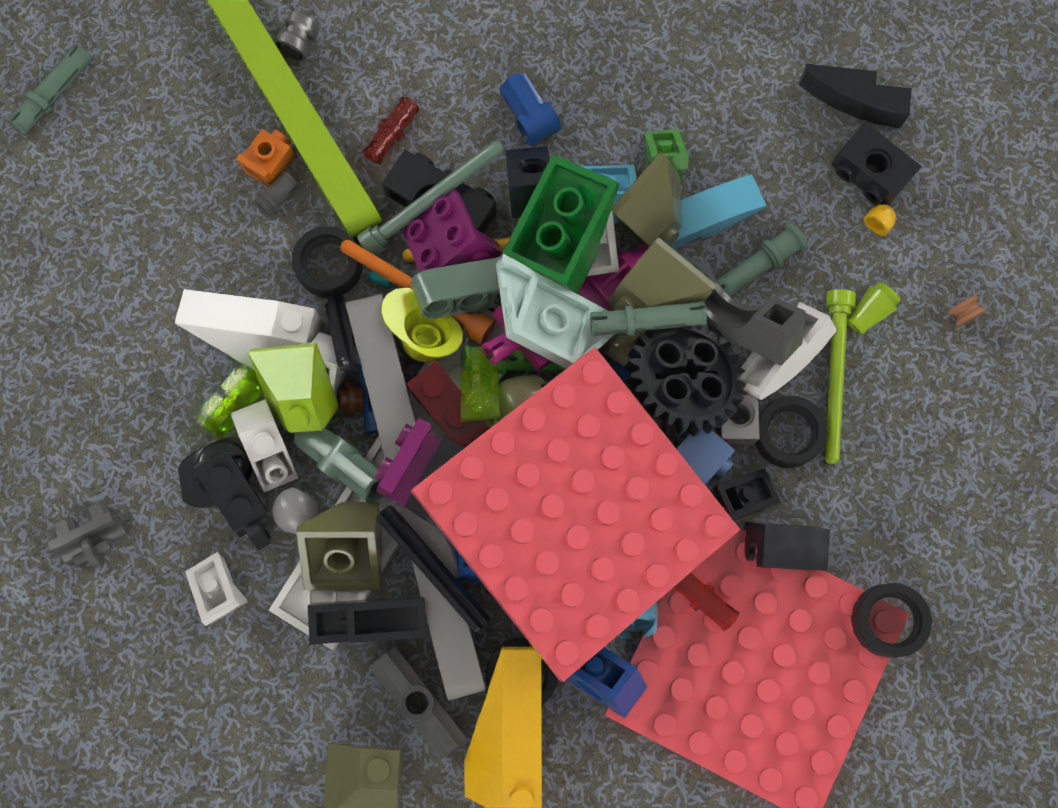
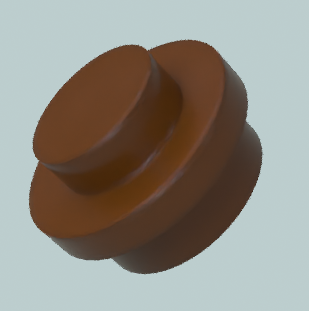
(350, 398)

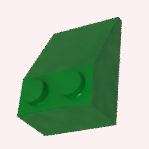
(563, 223)

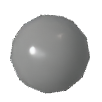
(293, 508)

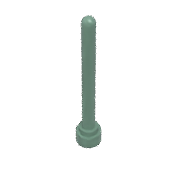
(378, 237)

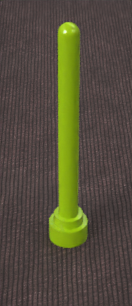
(840, 304)

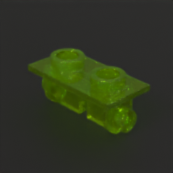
(479, 389)
(241, 391)

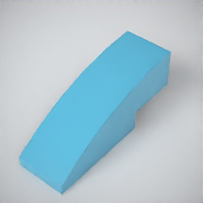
(718, 209)

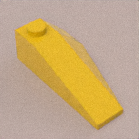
(506, 745)

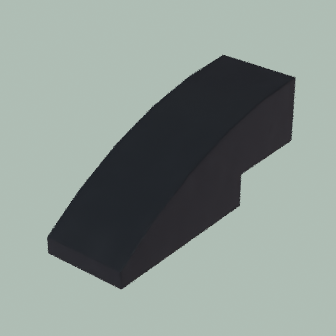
(858, 94)
(366, 620)

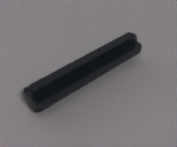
(342, 334)

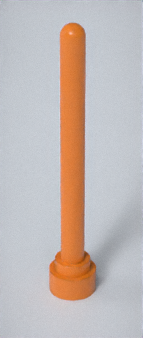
(477, 325)

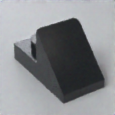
(746, 494)

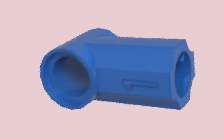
(532, 115)

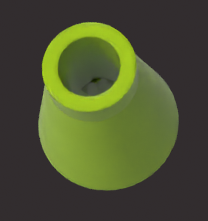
(874, 306)

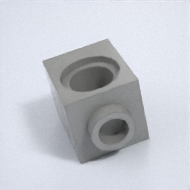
(745, 433)

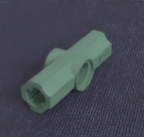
(341, 461)

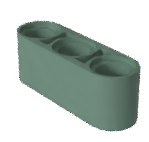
(457, 288)

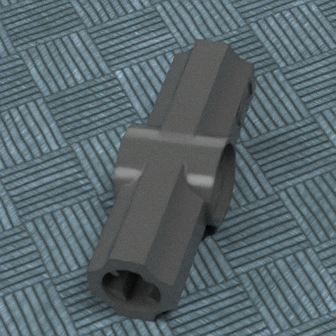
(401, 681)

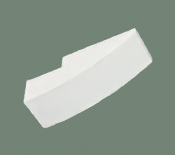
(766, 376)

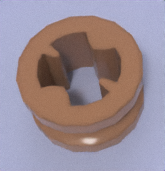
(967, 310)

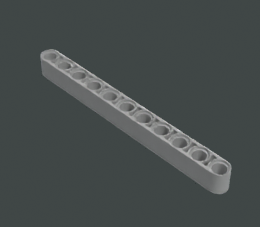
(392, 411)

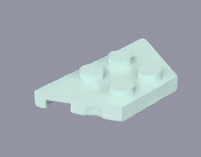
(545, 314)

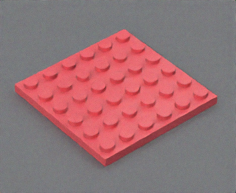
(576, 513)
(773, 692)

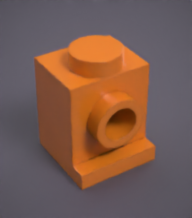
(267, 167)

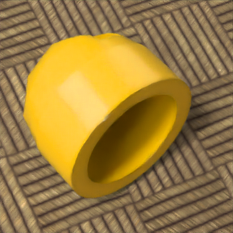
(880, 219)

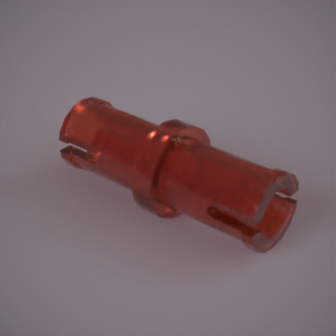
(390, 130)
(705, 599)

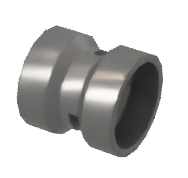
(297, 35)

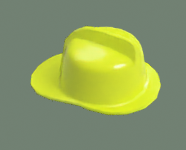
(420, 337)

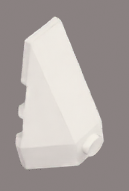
(245, 323)

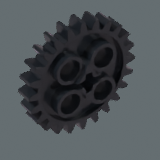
(685, 378)

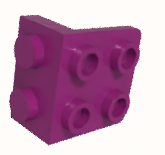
(447, 236)
(405, 470)

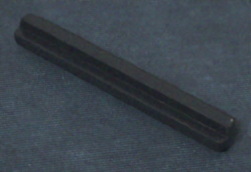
(433, 568)

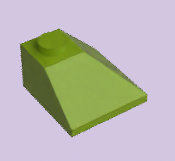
(295, 385)

